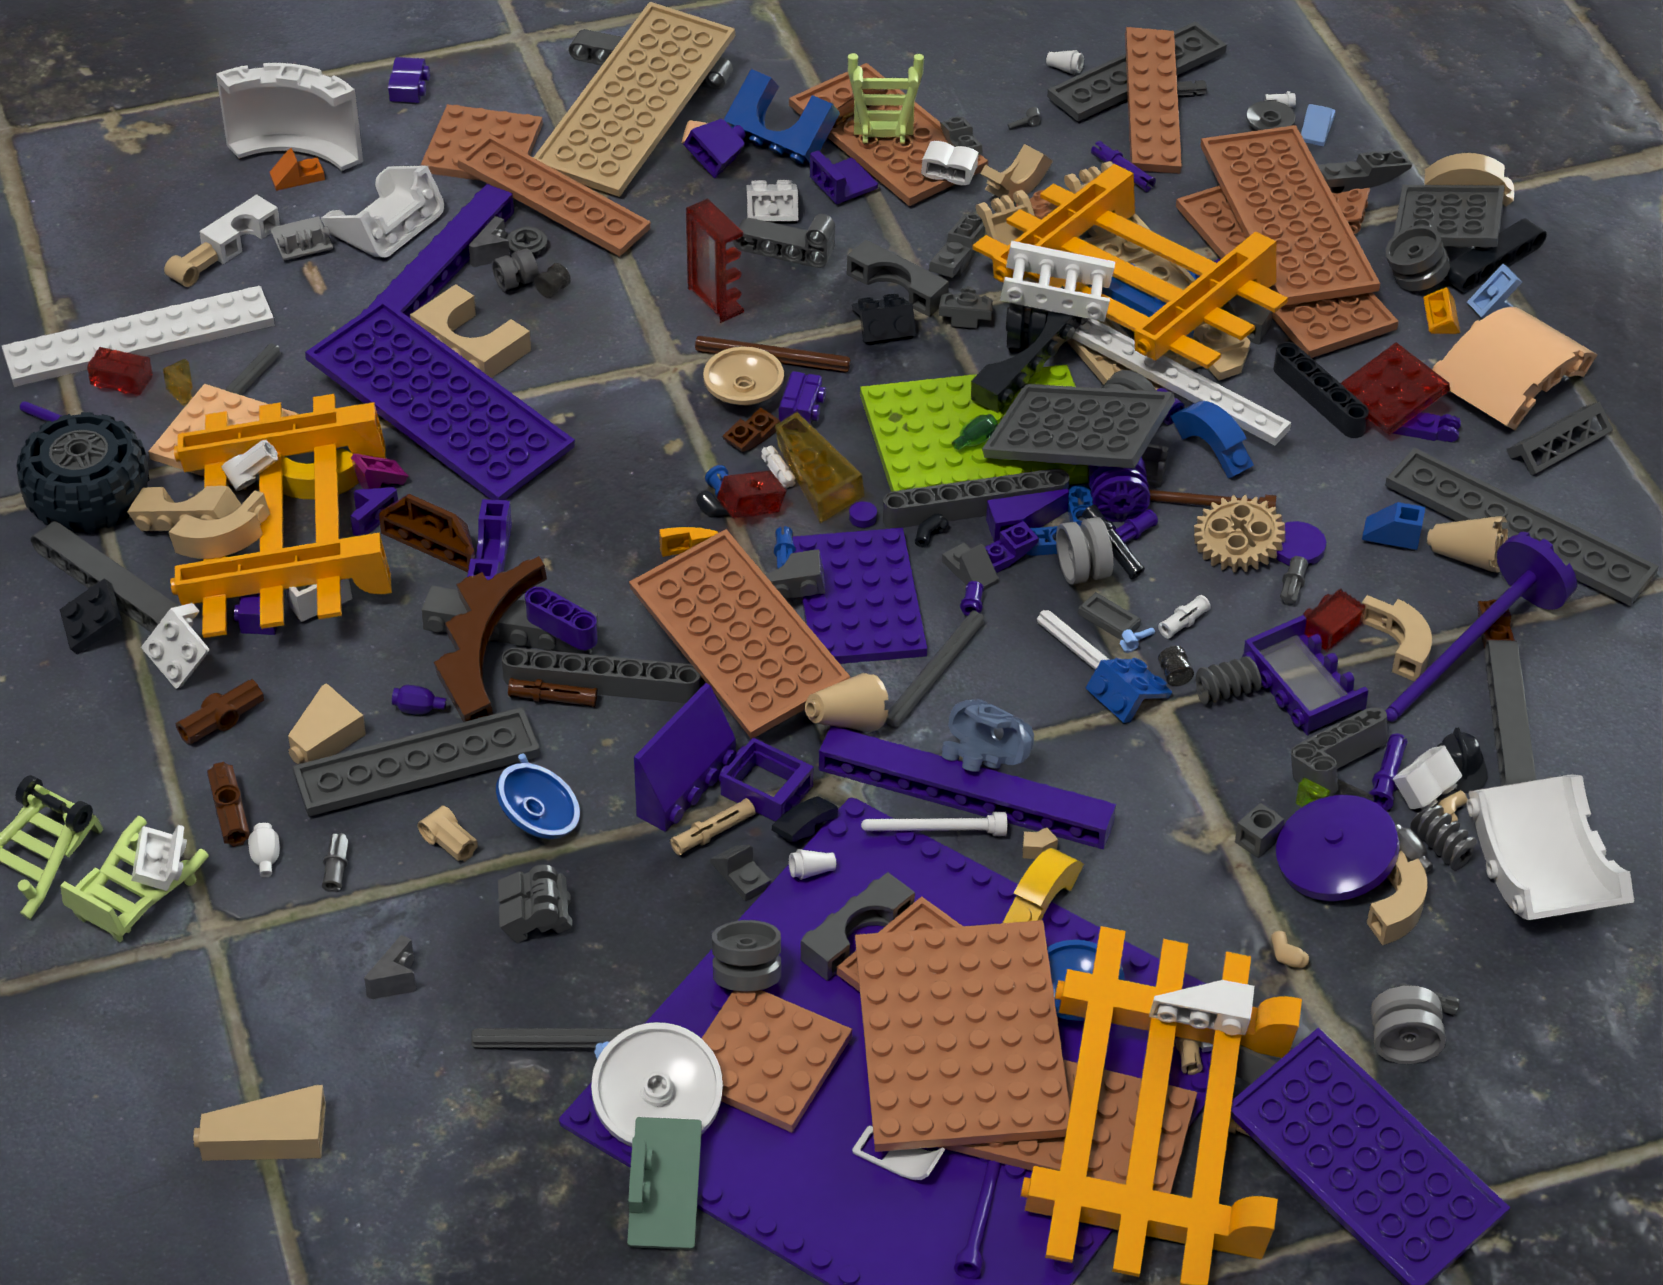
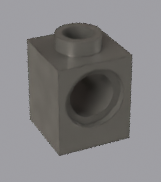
(1259, 830)

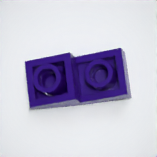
(1012, 545)

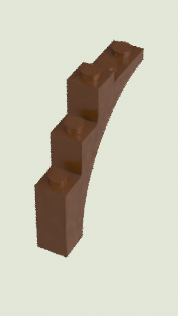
(470, 633)

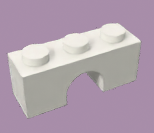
(251, 217)

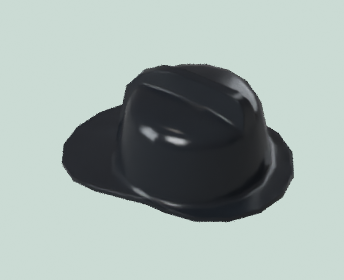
(1468, 758)

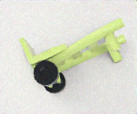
(78, 823)

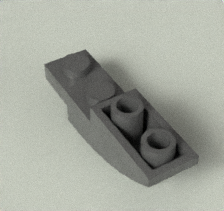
(1367, 172)
(958, 250)

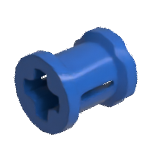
(713, 480)

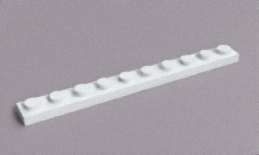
(1182, 381)

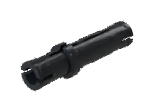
(1130, 563)

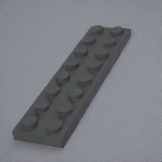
(1108, 82)
(415, 761)

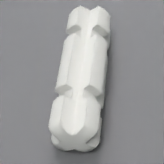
(778, 466)

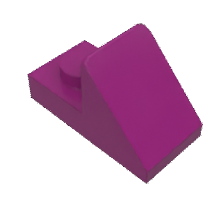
(374, 471)

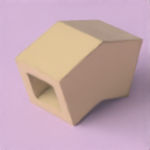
(1037, 842)

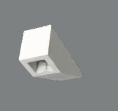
(1213, 1005)

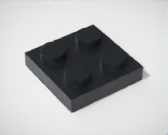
(90, 616)

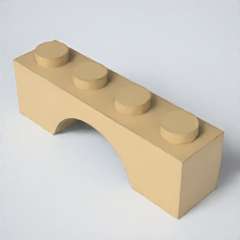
(157, 511)

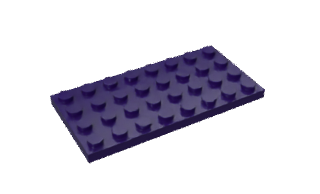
(1367, 1160)

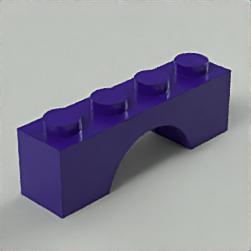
(493, 538)

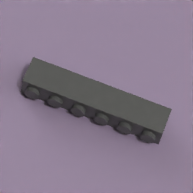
(512, 628)

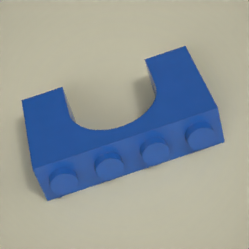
(799, 140)

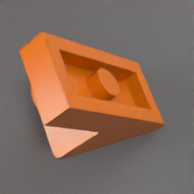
(290, 173)

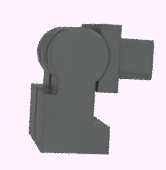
(533, 901)

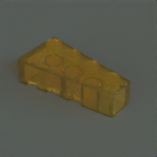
(819, 468)

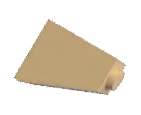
(325, 727)

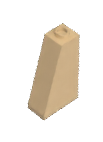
(265, 1128)

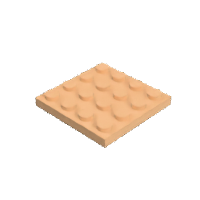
(192, 418)

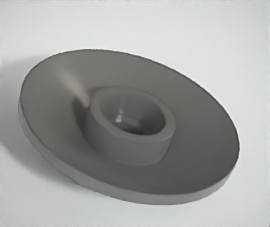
(1270, 115)

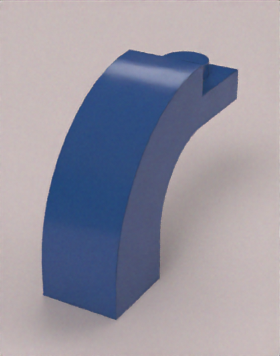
(1219, 431)

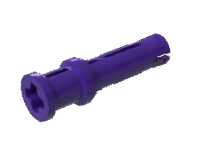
(1383, 780)

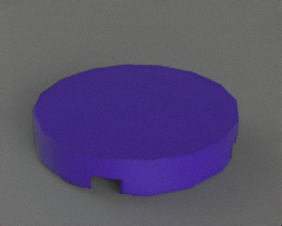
(1302, 540)

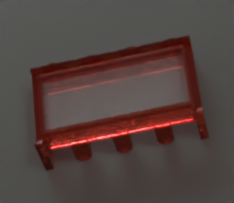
(706, 238)

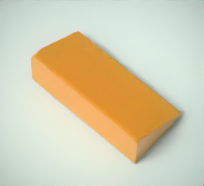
(1441, 312)

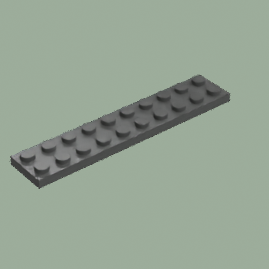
(1469, 498)

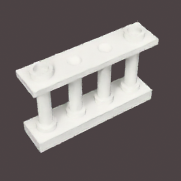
(1059, 265)

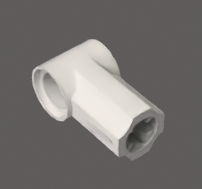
(244, 468)

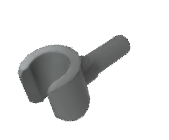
(1032, 119)

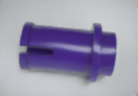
(972, 598)

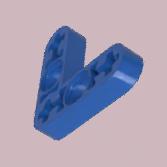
(1074, 511)

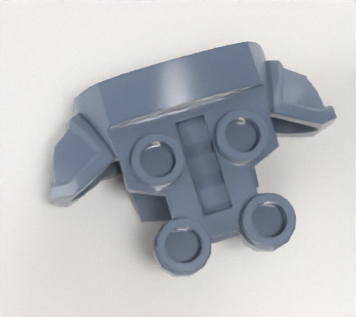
(974, 726)

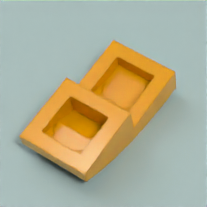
(680, 539)

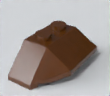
(428, 530)

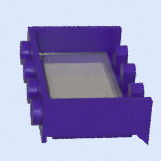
(1303, 677)

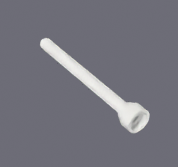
(992, 824)

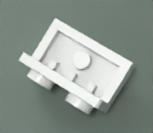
(158, 857)

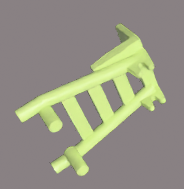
(884, 122)
(93, 901)

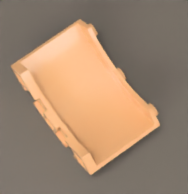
(1509, 362)

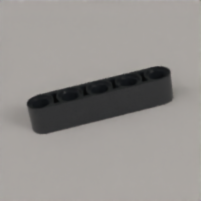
(1480, 263)
(1321, 390)

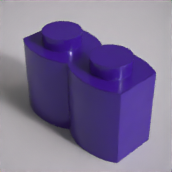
(408, 79)

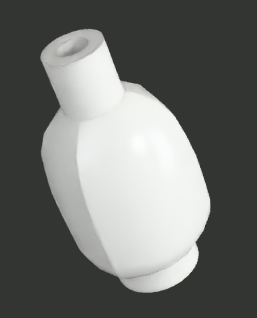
(264, 847)

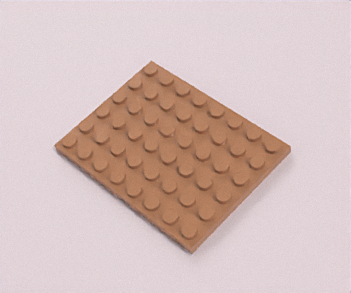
(961, 1036)

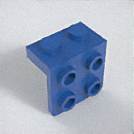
(1124, 685)

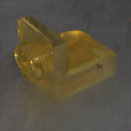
(178, 381)

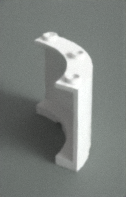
(289, 109)
(1544, 848)

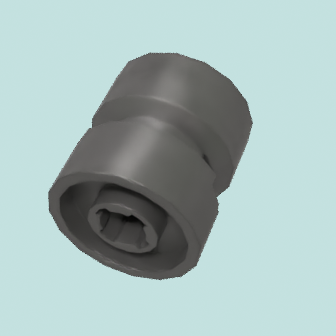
(515, 269)

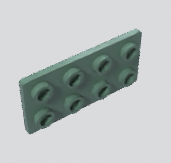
(664, 1183)

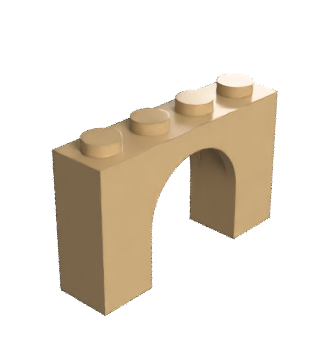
(488, 353)

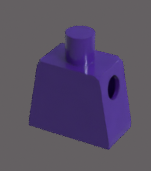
(715, 145)

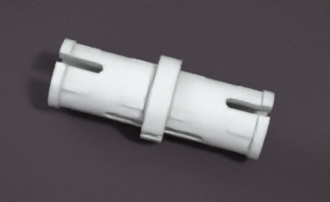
(1173, 625)

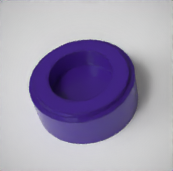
(862, 514)

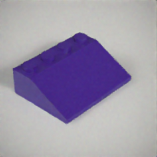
(683, 760)

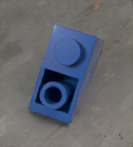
(1395, 525)

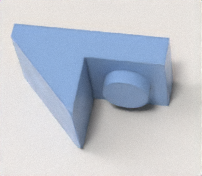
(1317, 124)
(1494, 292)

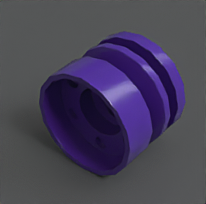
(1119, 491)

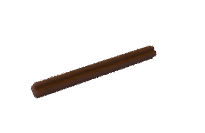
(783, 354)

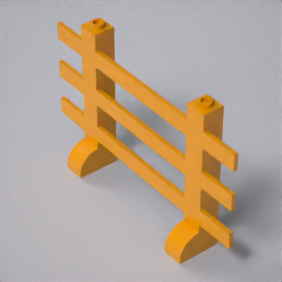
(1108, 204)
(274, 566)
(1134, 1206)

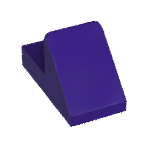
(368, 506)

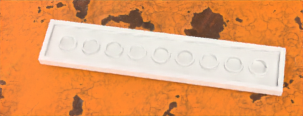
(138, 334)

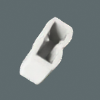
(949, 163)
(1428, 778)

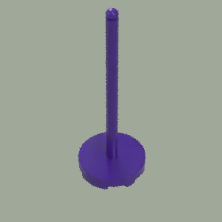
(1532, 573)

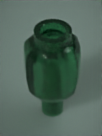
(976, 431)

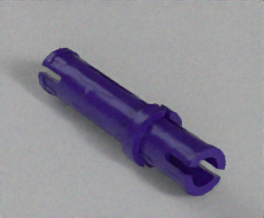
(1107, 154)

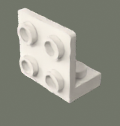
(772, 201)
(175, 645)

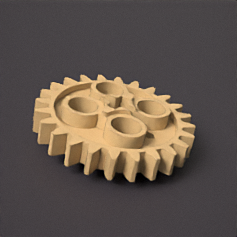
(1239, 533)

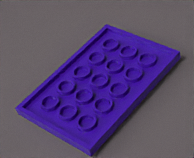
(868, 596)

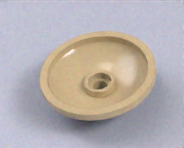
(743, 375)

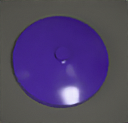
(1337, 847)

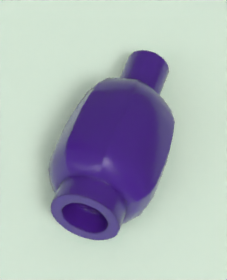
(416, 700)

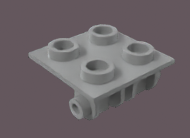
(301, 238)

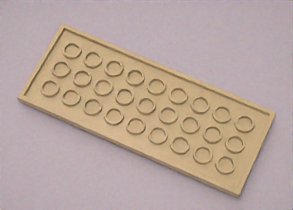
(634, 98)

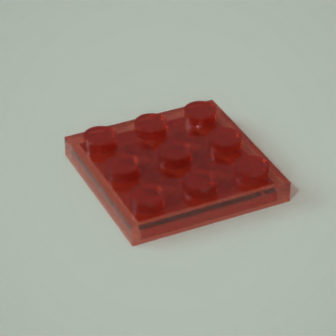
(1395, 387)

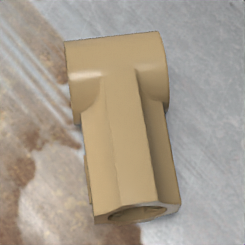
(187, 269)
(444, 829)

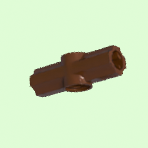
(219, 711)
(228, 804)

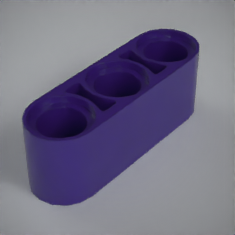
(561, 618)

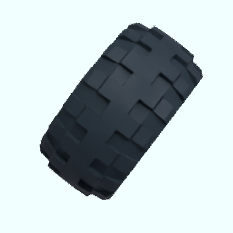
(82, 471)

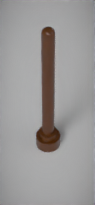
(1201, 499)

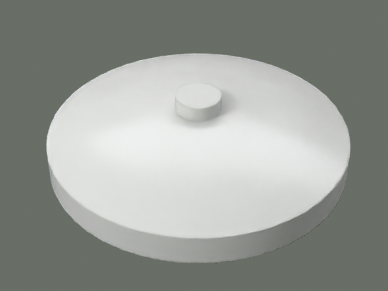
(655, 1074)

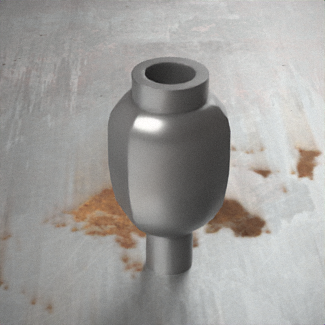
(1413, 847)

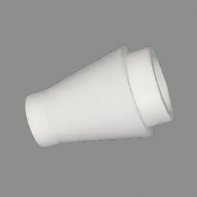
(1067, 61)
(810, 863)

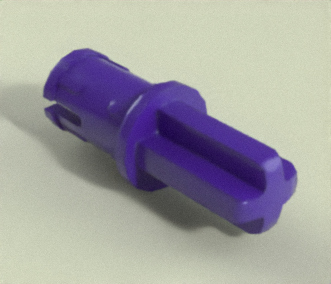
(1134, 527)

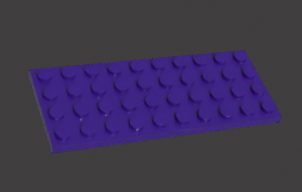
(440, 400)

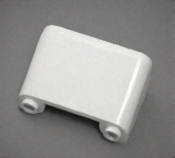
(405, 207)

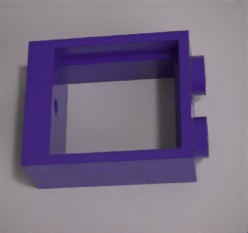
(796, 772)

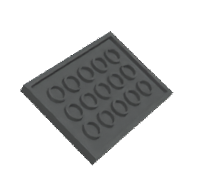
(1079, 425)

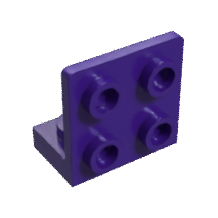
(842, 179)

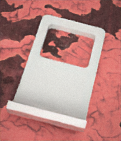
(909, 1163)

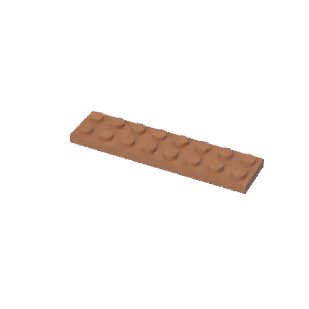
(1152, 100)
(554, 194)

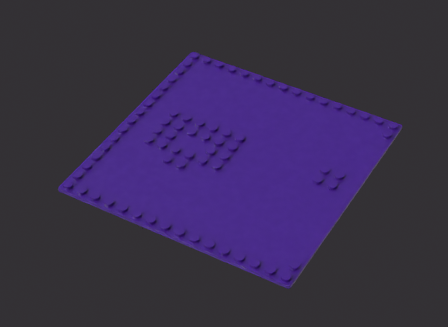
(806, 1188)

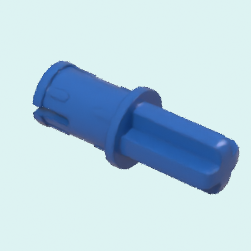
(784, 545)

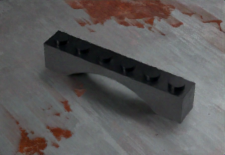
(1002, 380)

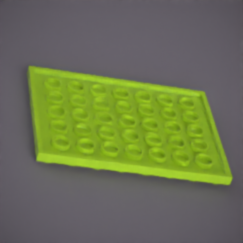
(934, 418)

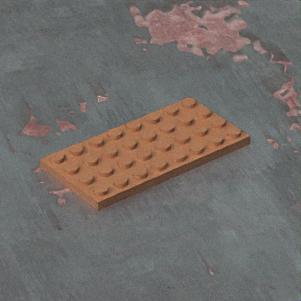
(886, 159)
(738, 632)
(1111, 1134)

